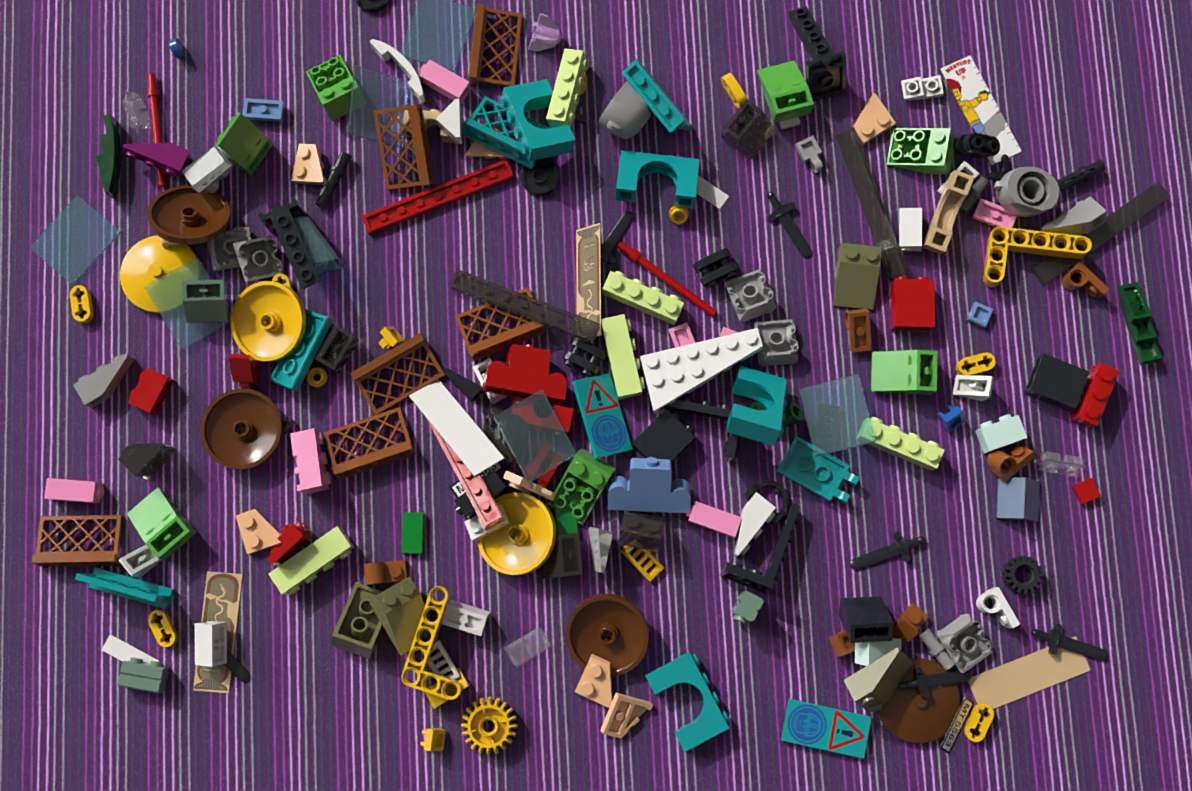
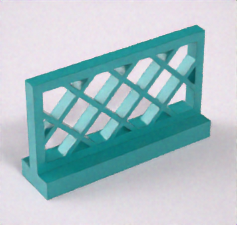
(656, 97)
(494, 140)
(128, 587)

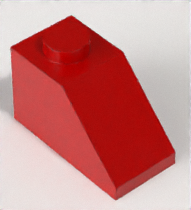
(244, 370)

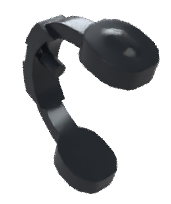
(783, 492)

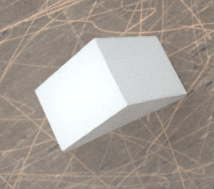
(451, 121)
(973, 387)
(139, 561)

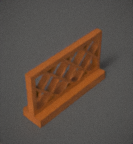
(478, 46)
(419, 140)
(501, 340)
(388, 359)
(376, 458)
(81, 557)

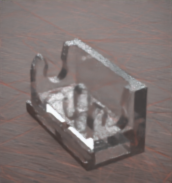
(528, 646)

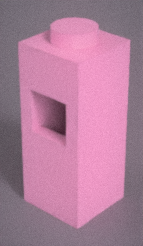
(444, 81)
(74, 490)
(714, 519)

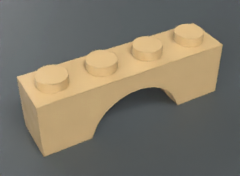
(946, 211)

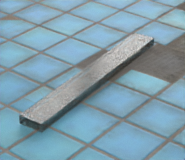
(871, 203)
(1113, 225)
(524, 306)

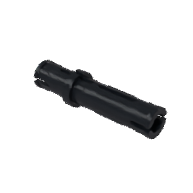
(1094, 169)
(333, 177)

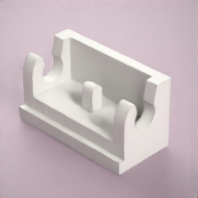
(910, 229)
(465, 617)
(211, 643)

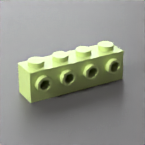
(567, 88)
(642, 297)
(621, 356)
(906, 446)
(311, 560)

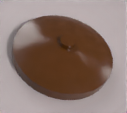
(188, 216)
(241, 429)
(609, 629)
(917, 718)

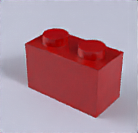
(150, 391)

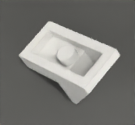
(476, 529)

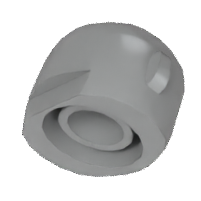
(625, 113)
(1040, 188)

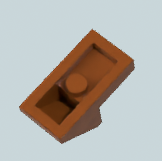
(908, 623)

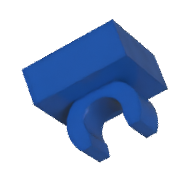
(952, 419)

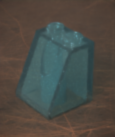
(321, 253)

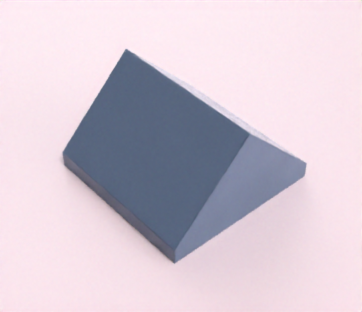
(1018, 499)

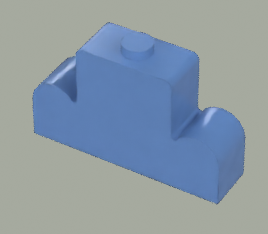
(649, 488)

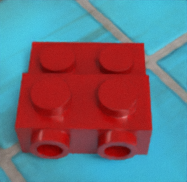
(293, 539)

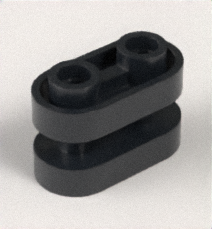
(976, 145)
(710, 278)
(589, 367)

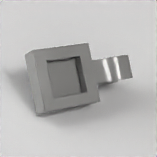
(809, 151)

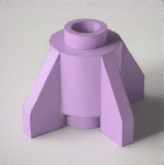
(545, 34)

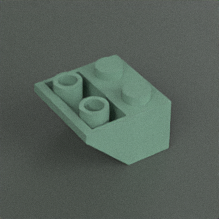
(205, 301)

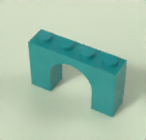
(535, 141)
(637, 165)
(759, 424)
(711, 720)

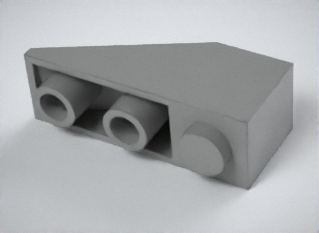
(1079, 220)
(101, 384)

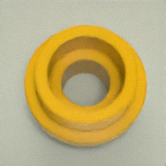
(678, 219)
(311, 375)

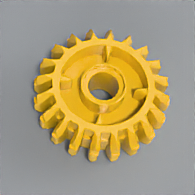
(479, 734)

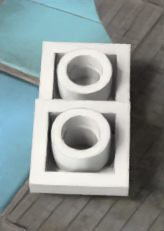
(922, 88)

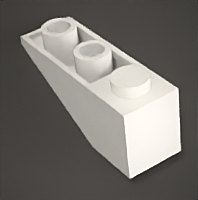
(753, 516)

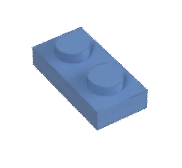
(263, 109)

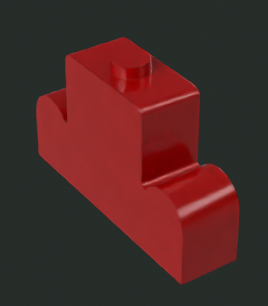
(524, 375)

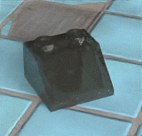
(145, 458)
(641, 530)

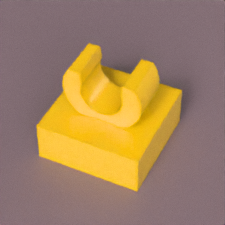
(391, 338)
(434, 739)

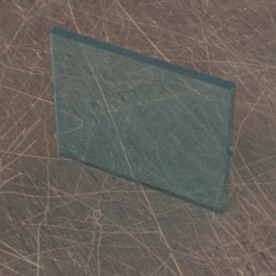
(438, 32)
(373, 92)
(75, 240)
(168, 299)
(837, 415)
(534, 435)

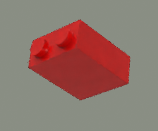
(912, 304)

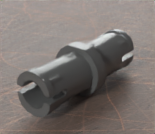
(974, 195)

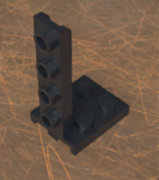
(827, 69)
(282, 222)
(706, 409)
(753, 578)

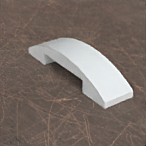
(386, 52)

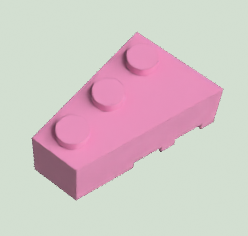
(310, 461)

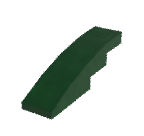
(110, 161)
(1138, 323)

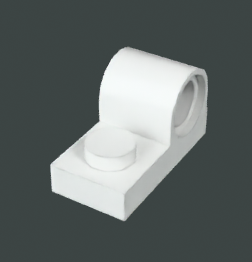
(1000, 605)

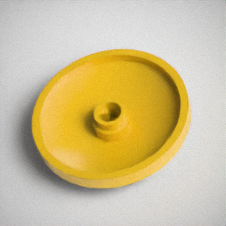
(147, 263)
(268, 321)
(523, 542)

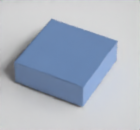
(979, 314)

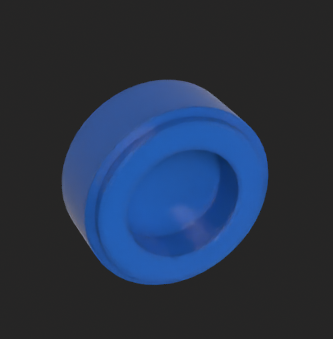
(177, 48)

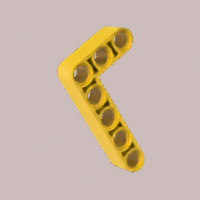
(1030, 247)
(426, 648)

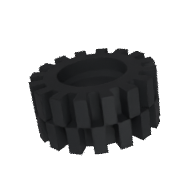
(1034, 570)

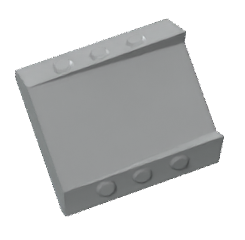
(207, 171)
(222, 249)
(258, 258)
(750, 295)
(778, 343)
(600, 545)
(965, 642)

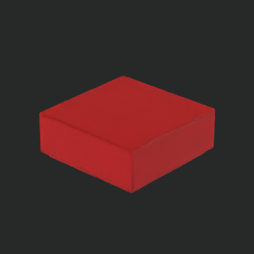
(1086, 491)

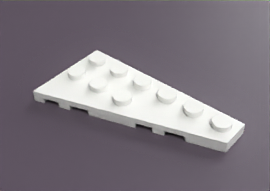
(687, 367)

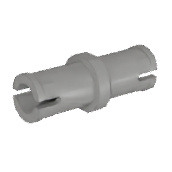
(937, 649)

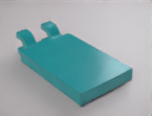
(819, 474)

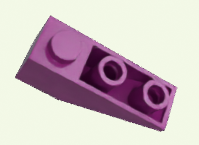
(160, 155)

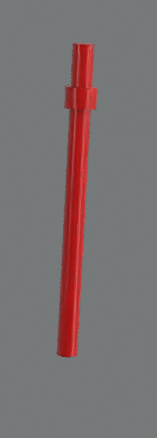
(153, 95)
(636, 256)

